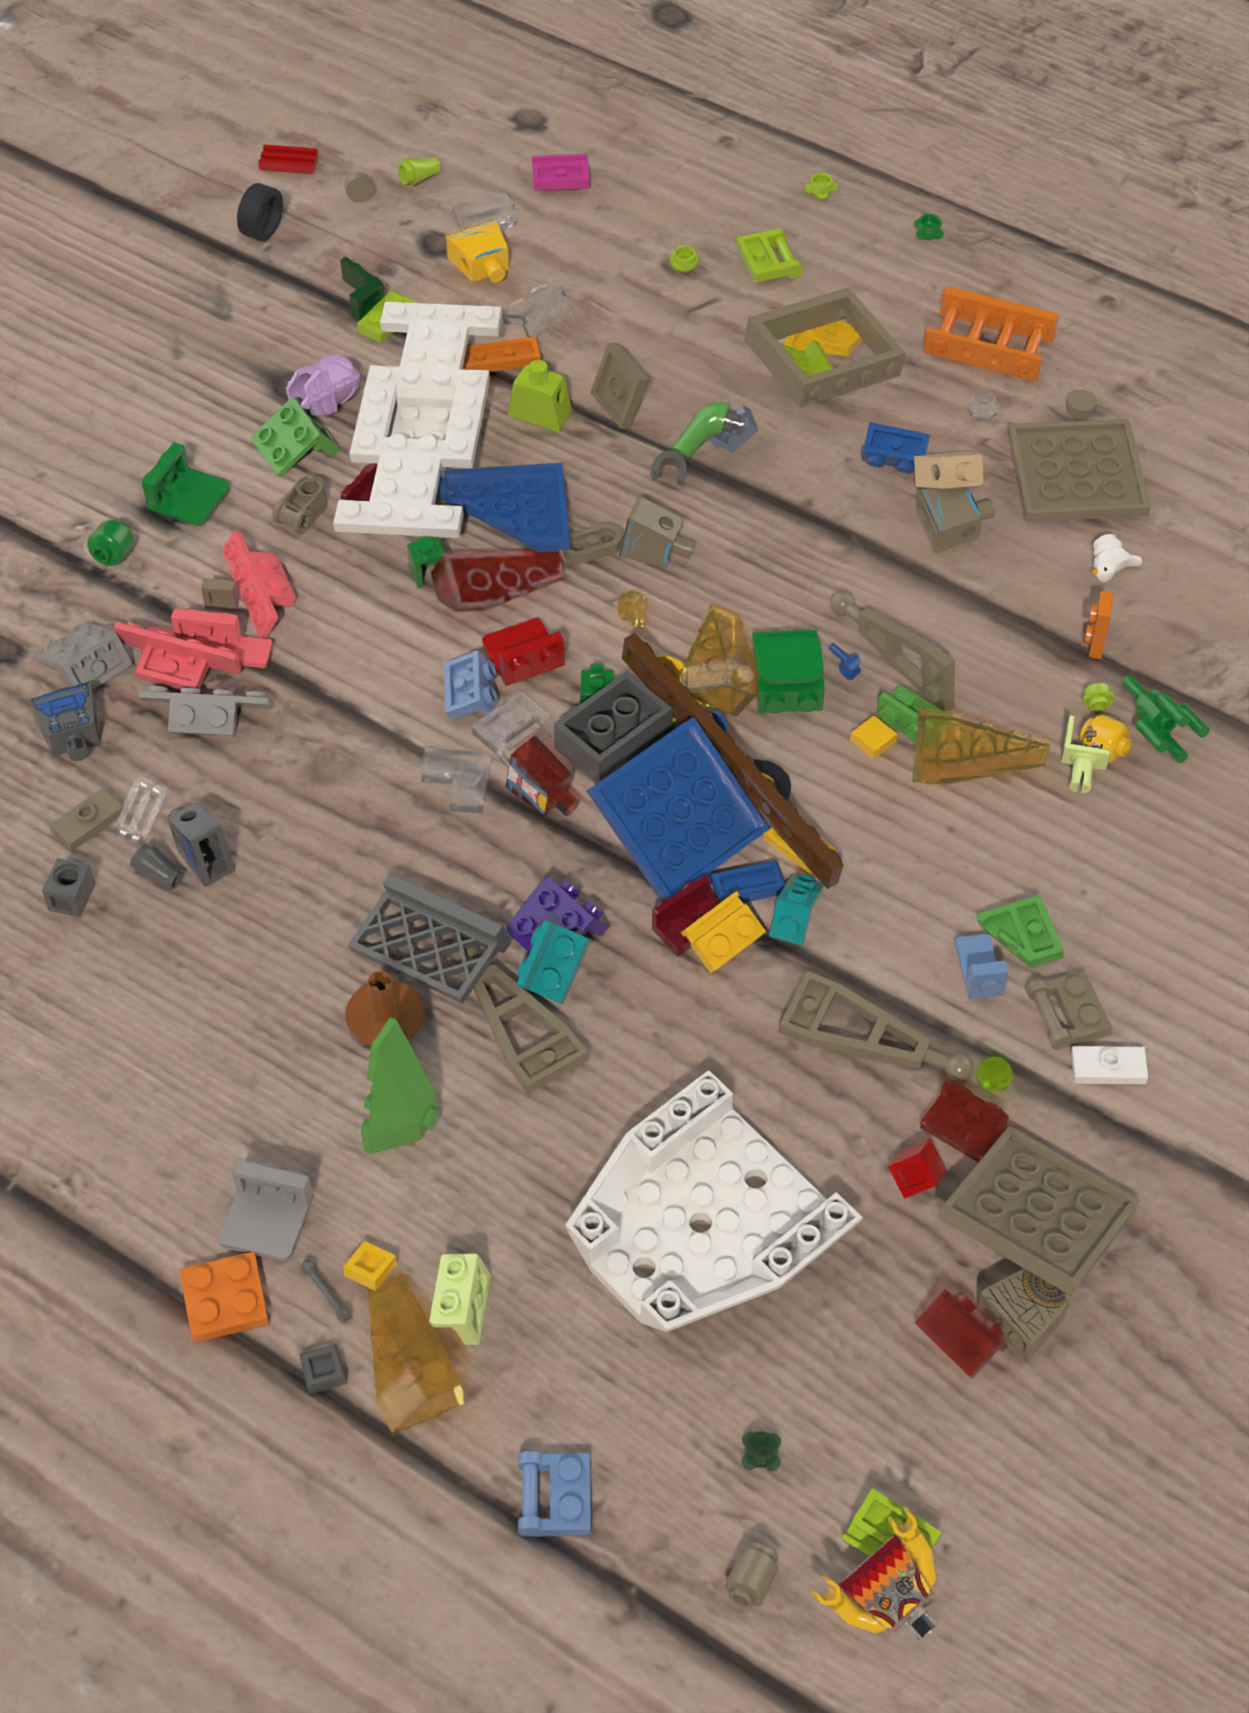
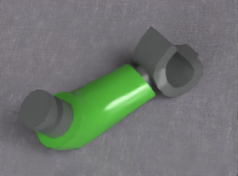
(705, 424)

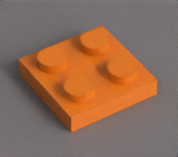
(223, 1297)

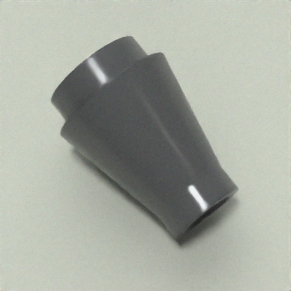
(154, 865)

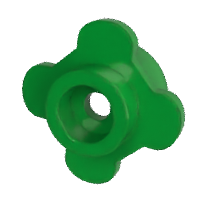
(929, 227)

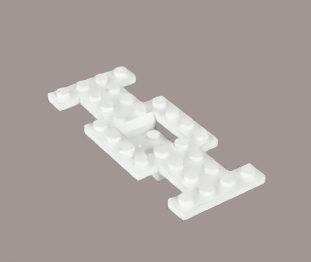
(433, 423)

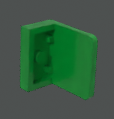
(180, 490)

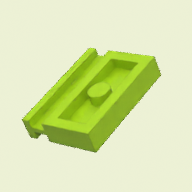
(871, 1524)

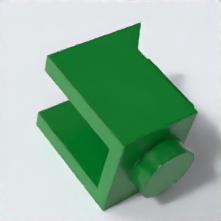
(421, 554)

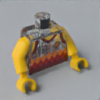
(888, 1585)

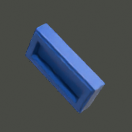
(750, 882)

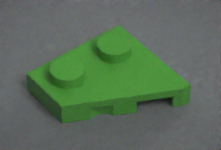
(1024, 931)

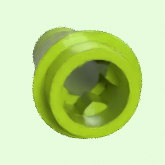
(415, 170)

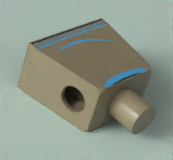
(951, 516)
(654, 535)

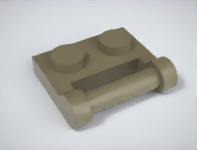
(1079, 1006)

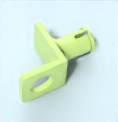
(1082, 759)

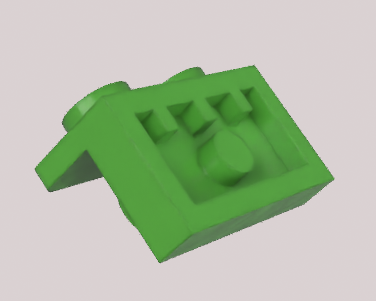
(902, 710)

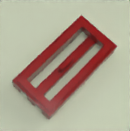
(288, 159)

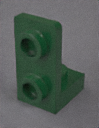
(368, 289)

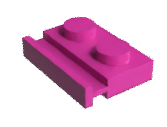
(560, 172)

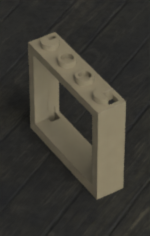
(769, 326)

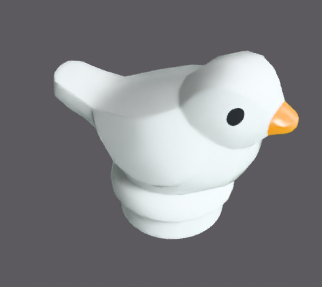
(1111, 557)

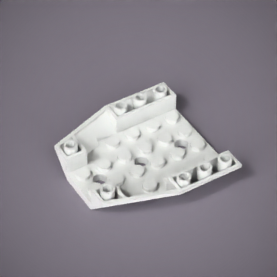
(689, 1167)

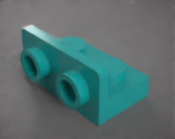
(552, 961)

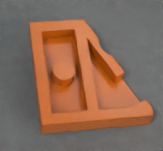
(1100, 617)

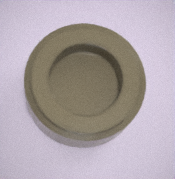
(359, 187)
(1081, 403)

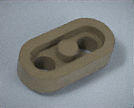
(593, 543)

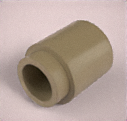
(752, 1575)

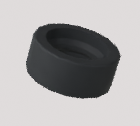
(260, 212)

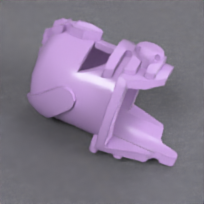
(330, 385)

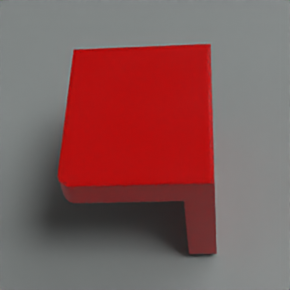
(917, 1168)

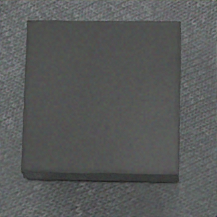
(322, 1369)

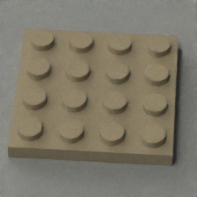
(1078, 470)
(1039, 1210)

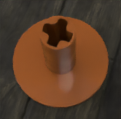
(377, 1002)

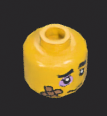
(1106, 734)

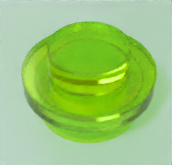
(994, 1074)

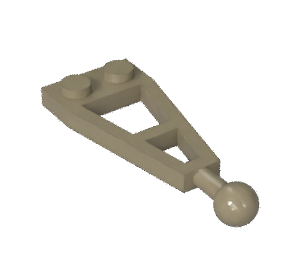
(938, 668)
(812, 1005)
(546, 1059)

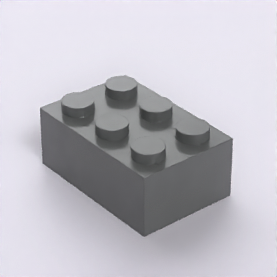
(612, 727)

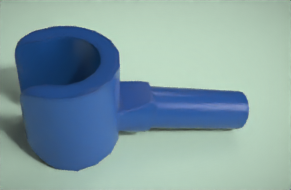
(849, 666)

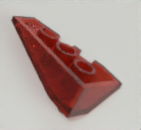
(492, 578)

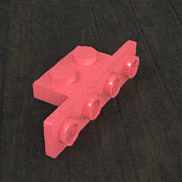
(260, 582)
(218, 631)
(174, 660)

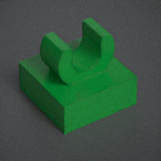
(594, 680)

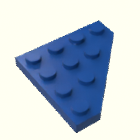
(516, 500)

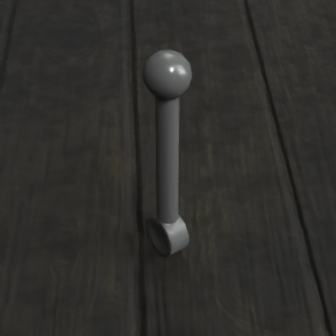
(308, 1268)

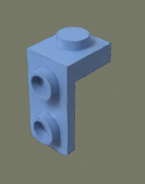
(980, 970)

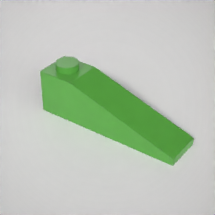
(401, 1094)

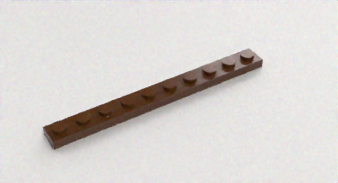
(761, 790)

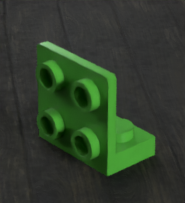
(291, 435)

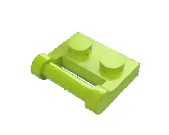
(761, 259)

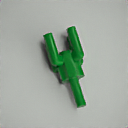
(1160, 715)

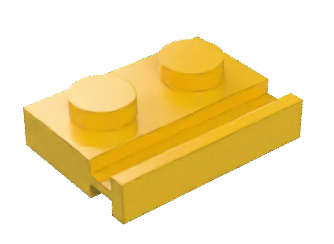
(723, 932)

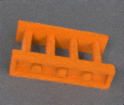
(996, 314)

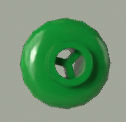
(110, 542)

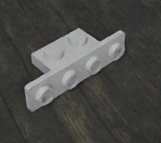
(204, 713)

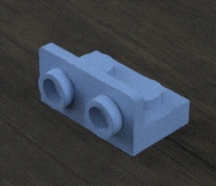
(469, 685)

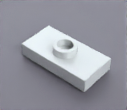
(1109, 1065)

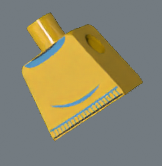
(479, 251)

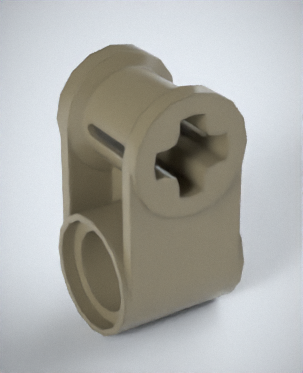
(303, 504)

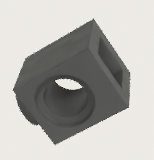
(68, 887)

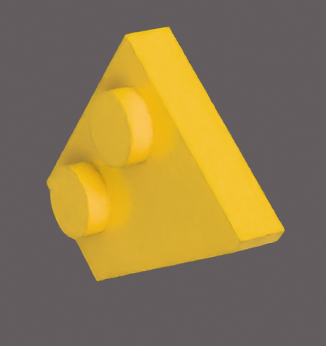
(835, 338)

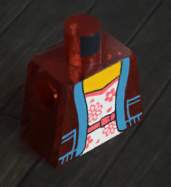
(540, 779)

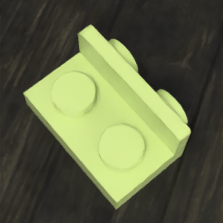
(461, 1296)

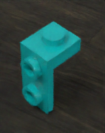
(794, 908)

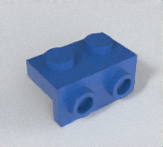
(893, 447)

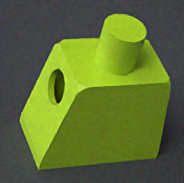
(540, 397)

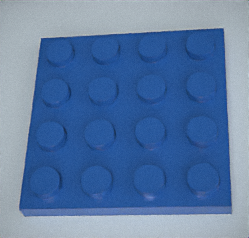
(678, 809)

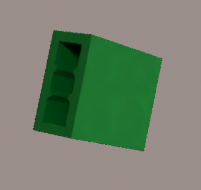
(788, 671)

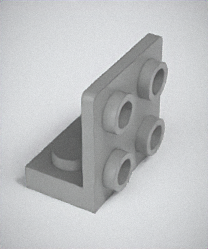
(87, 655)

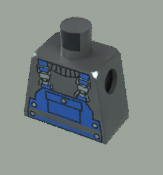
(67, 720)
(197, 828)

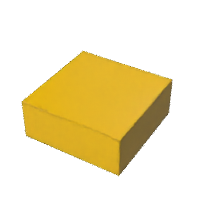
(873, 737)
(370, 1265)

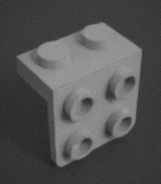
(266, 1210)

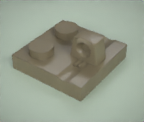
(619, 385)

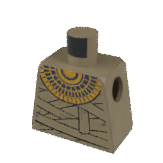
(1024, 1310)

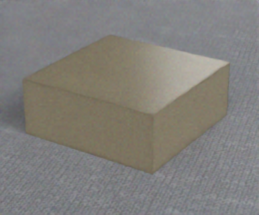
(220, 595)

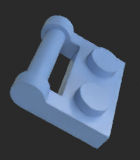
(568, 1494)

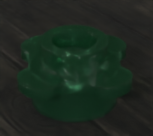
(761, 1440)

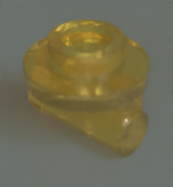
(633, 607)

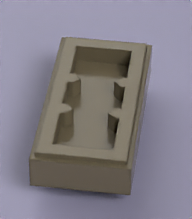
(86, 819)

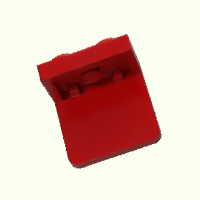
(524, 651)

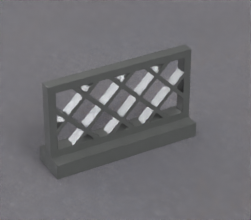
(449, 918)

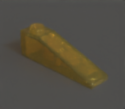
(721, 663)
(959, 750)
(409, 1360)

